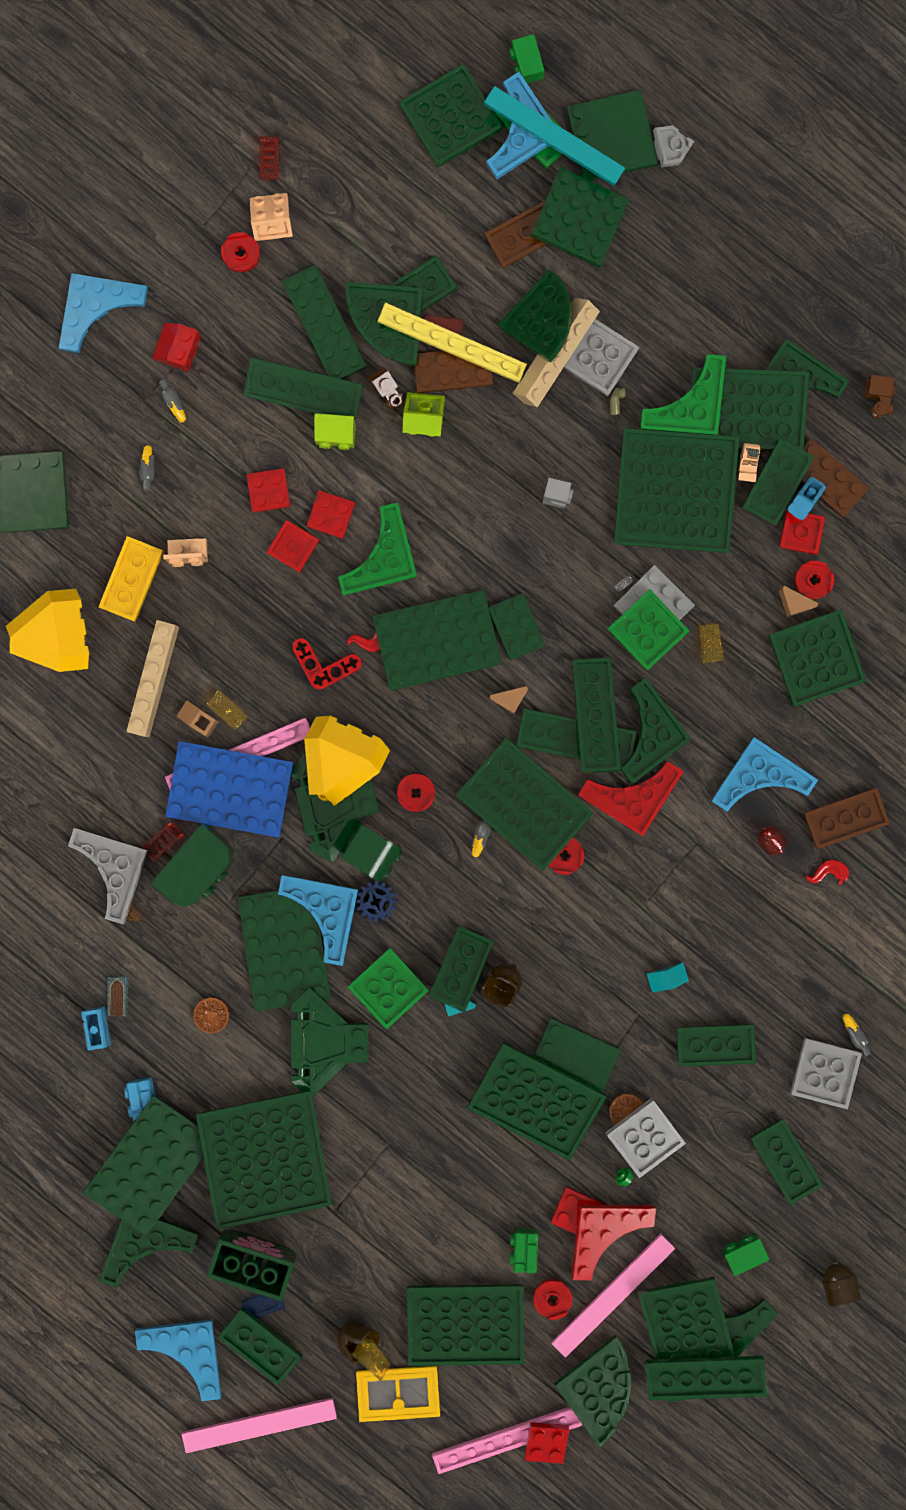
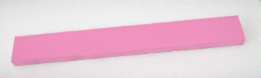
(271, 742)
(613, 1295)
(259, 1425)
(498, 1441)

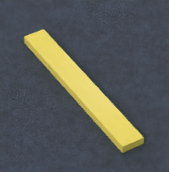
(452, 342)

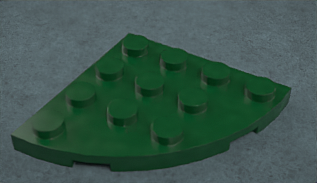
(365, 306)
(541, 317)
(599, 1389)

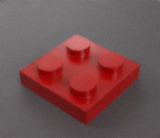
(268, 490)
(330, 514)
(802, 534)
(293, 546)
(568, 1209)
(546, 1442)

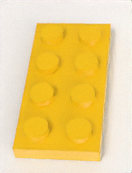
(131, 579)

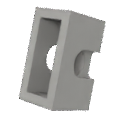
(557, 493)

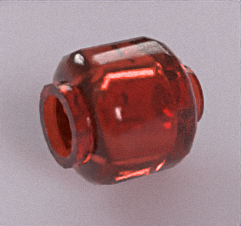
(772, 841)

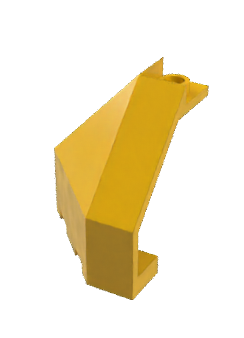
(51, 632)
(340, 758)

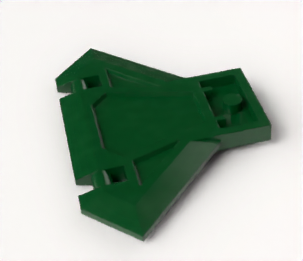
(333, 820)
(323, 1042)

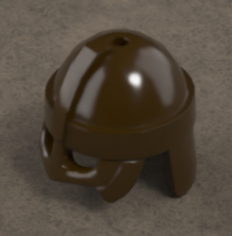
(502, 985)
(840, 1285)
(353, 1334)

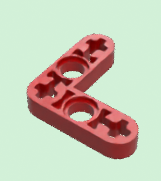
(318, 670)

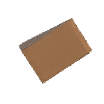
(795, 602)
(509, 699)

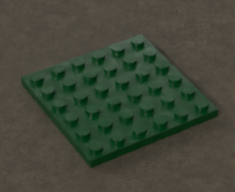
(676, 490)
(263, 1159)

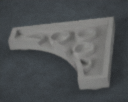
(119, 866)

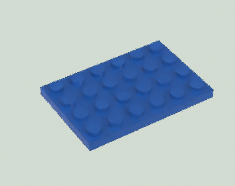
(229, 789)

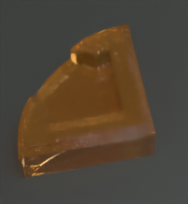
(133, 914)

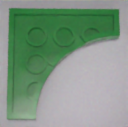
(696, 410)
(389, 560)

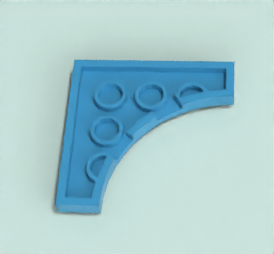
(519, 144)
(90, 300)
(761, 768)
(331, 908)
(191, 1346)

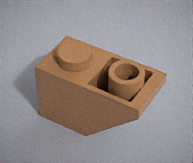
(197, 719)

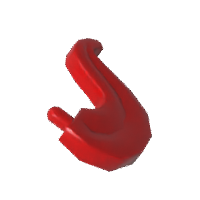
(369, 645)
(831, 866)

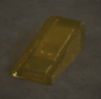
(711, 643)
(226, 709)
(372, 1358)

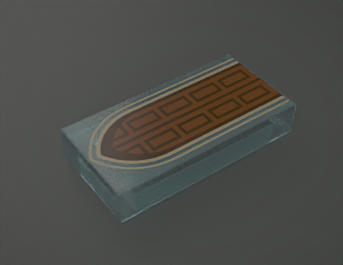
(117, 996)

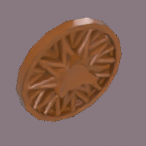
(211, 1015)
(623, 1106)

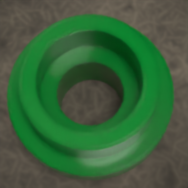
(624, 1177)

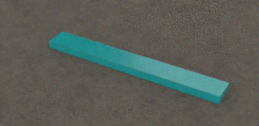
(554, 136)

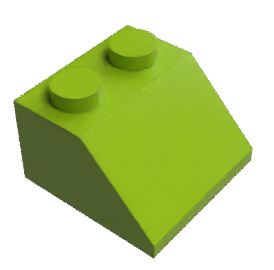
(423, 414)
(334, 431)

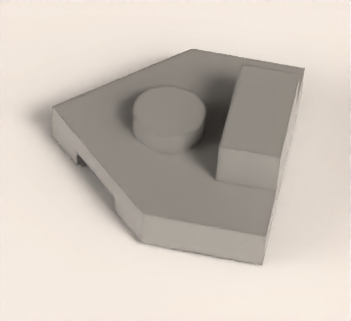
(670, 145)

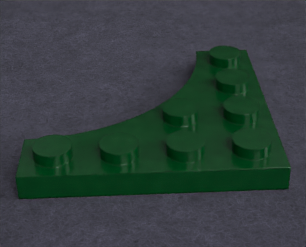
(821, 377)
(659, 733)
(132, 1245)
(749, 1324)

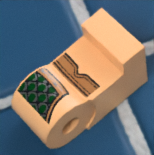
(748, 462)

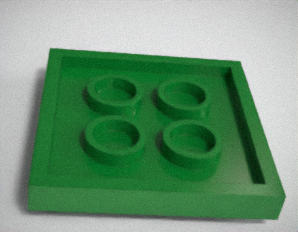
(648, 630)
(388, 988)

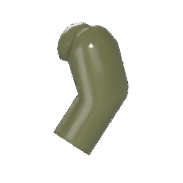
(614, 400)

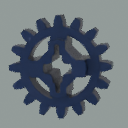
(384, 897)

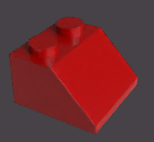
(177, 346)

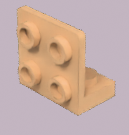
(270, 217)
(187, 551)

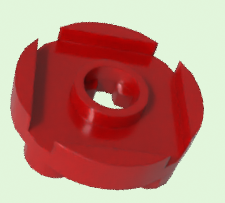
(248, 260)
(820, 589)
(418, 803)
(571, 864)
(546, 1308)

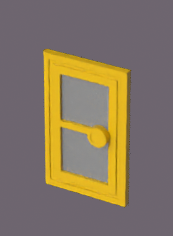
(400, 1394)

